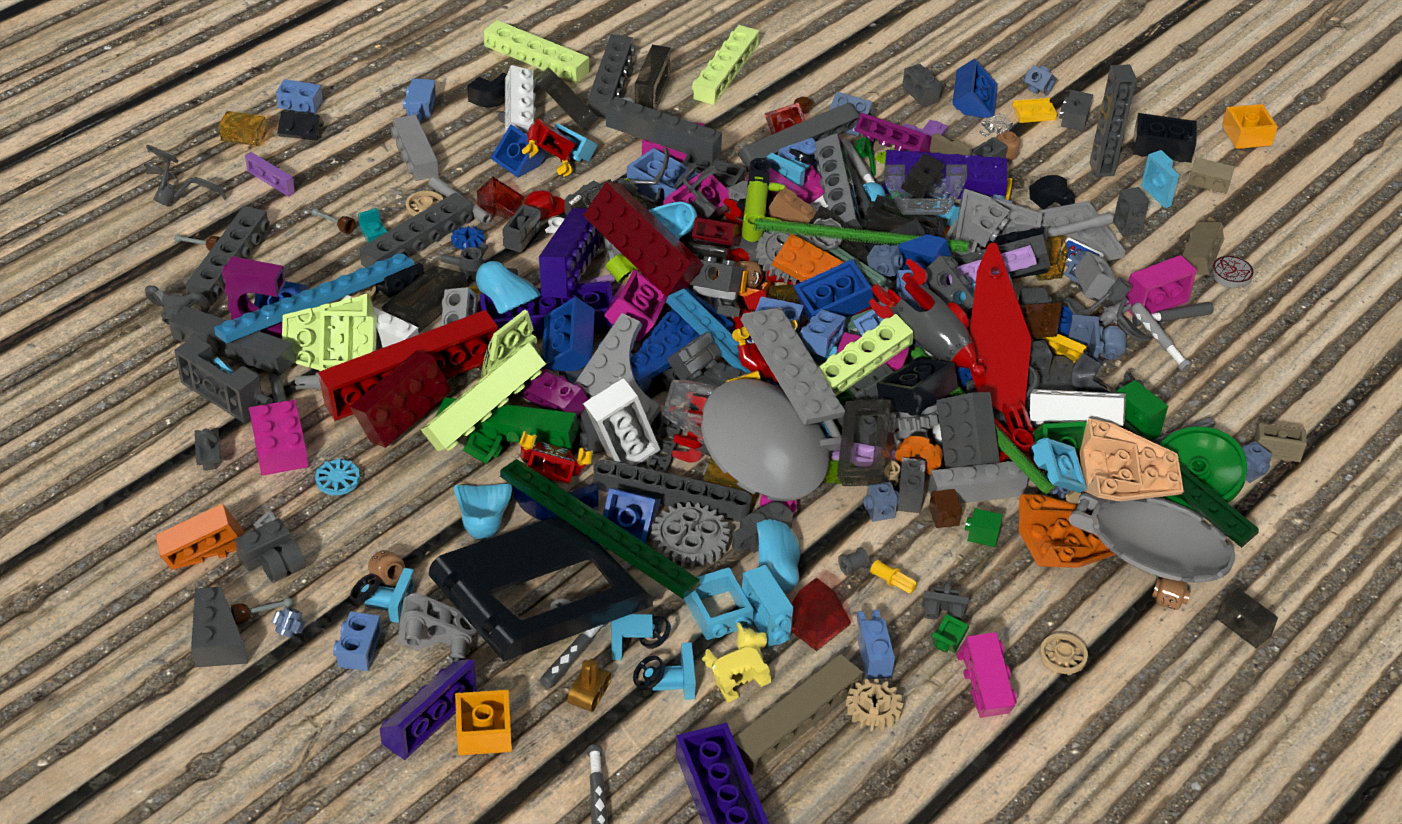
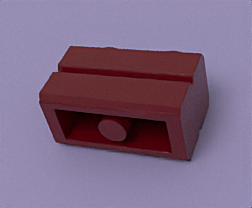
(717, 231)

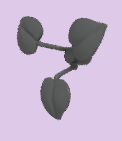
(632, 189)
(166, 191)
(700, 204)
(1115, 293)

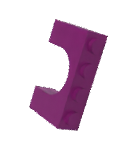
(252, 276)

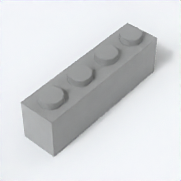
(414, 147)
(980, 481)

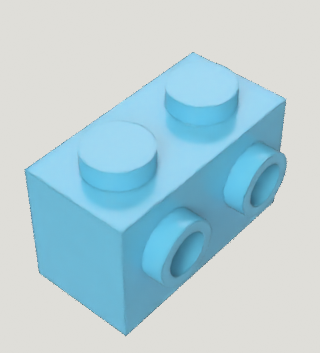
(584, 147)

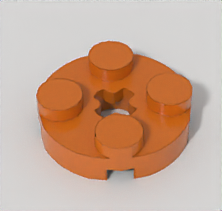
(920, 445)

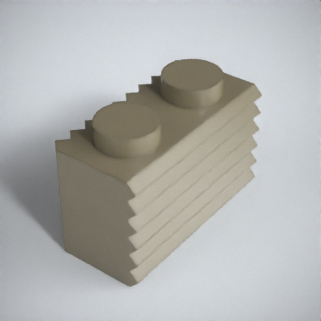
(1211, 175)
(1282, 442)

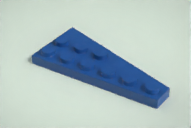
(665, 340)

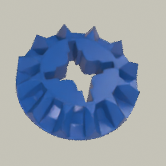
(459, 237)

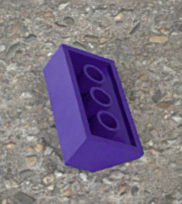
(428, 709)

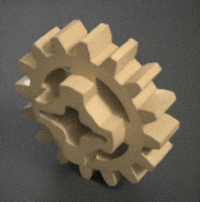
(886, 709)

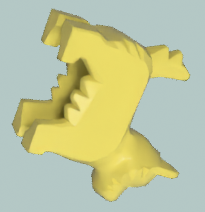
(741, 665)

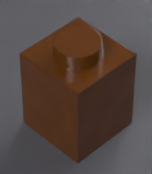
(945, 508)

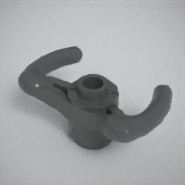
(174, 303)

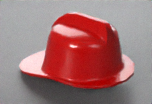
(546, 203)

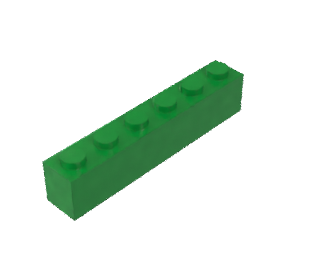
(511, 421)

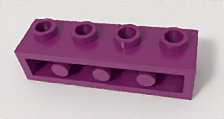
(894, 134)
(554, 393)

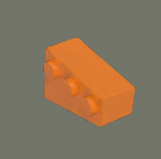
(199, 538)

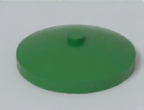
(1211, 458)

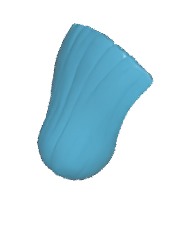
(676, 217)
(504, 286)
(483, 508)
(779, 552)

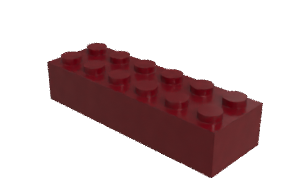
(642, 239)

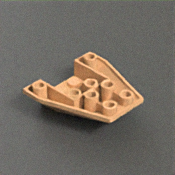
(1125, 465)

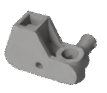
(430, 622)

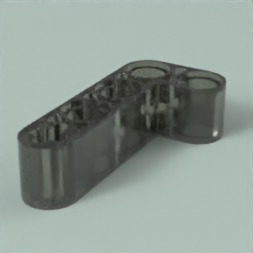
(567, 99)

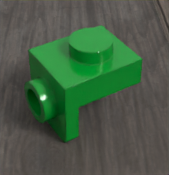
(482, 447)
(949, 634)

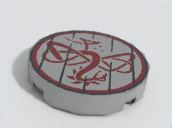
(1232, 271)

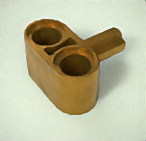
(589, 686)

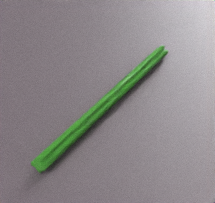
(846, 233)
(1006, 445)

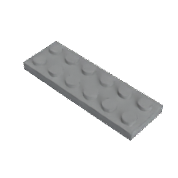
(792, 366)

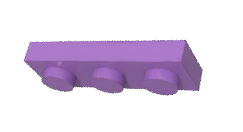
(269, 174)

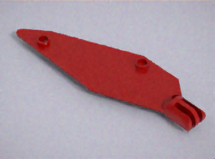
(1000, 340)

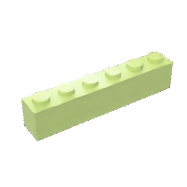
(482, 397)

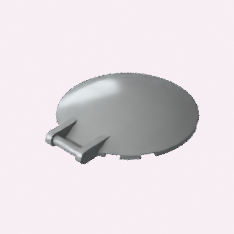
(764, 442)
(1157, 537)

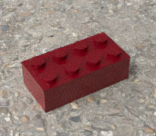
(401, 398)

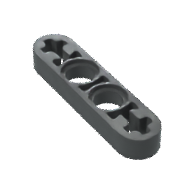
(665, 446)

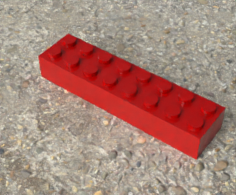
(454, 347)

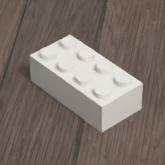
(622, 424)

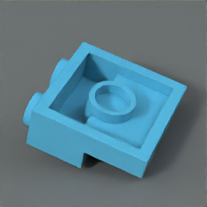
(1160, 178)
(1061, 464)

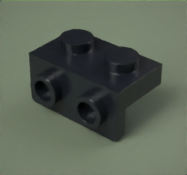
(299, 126)
(398, 281)

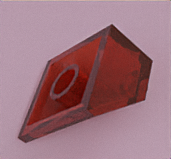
(784, 117)
(499, 198)
(818, 614)

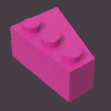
(987, 674)

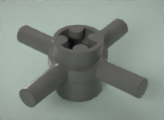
(469, 260)

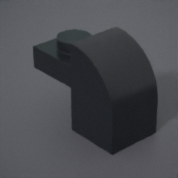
(487, 93)
(1051, 189)
(1084, 371)

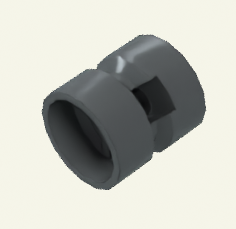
(278, 562)

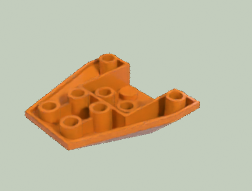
(1052, 538)

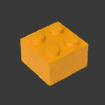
(1249, 126)
(483, 722)

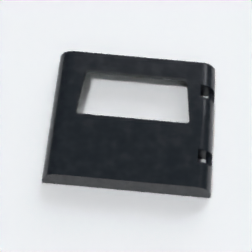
(520, 557)

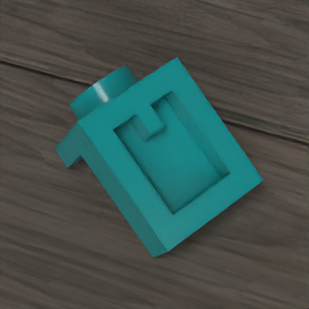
(371, 225)

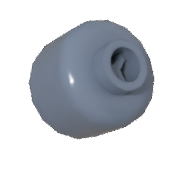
(1114, 342)

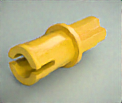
(893, 577)

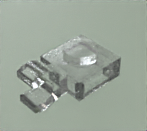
(997, 124)

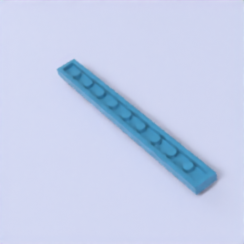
(315, 297)
(704, 322)

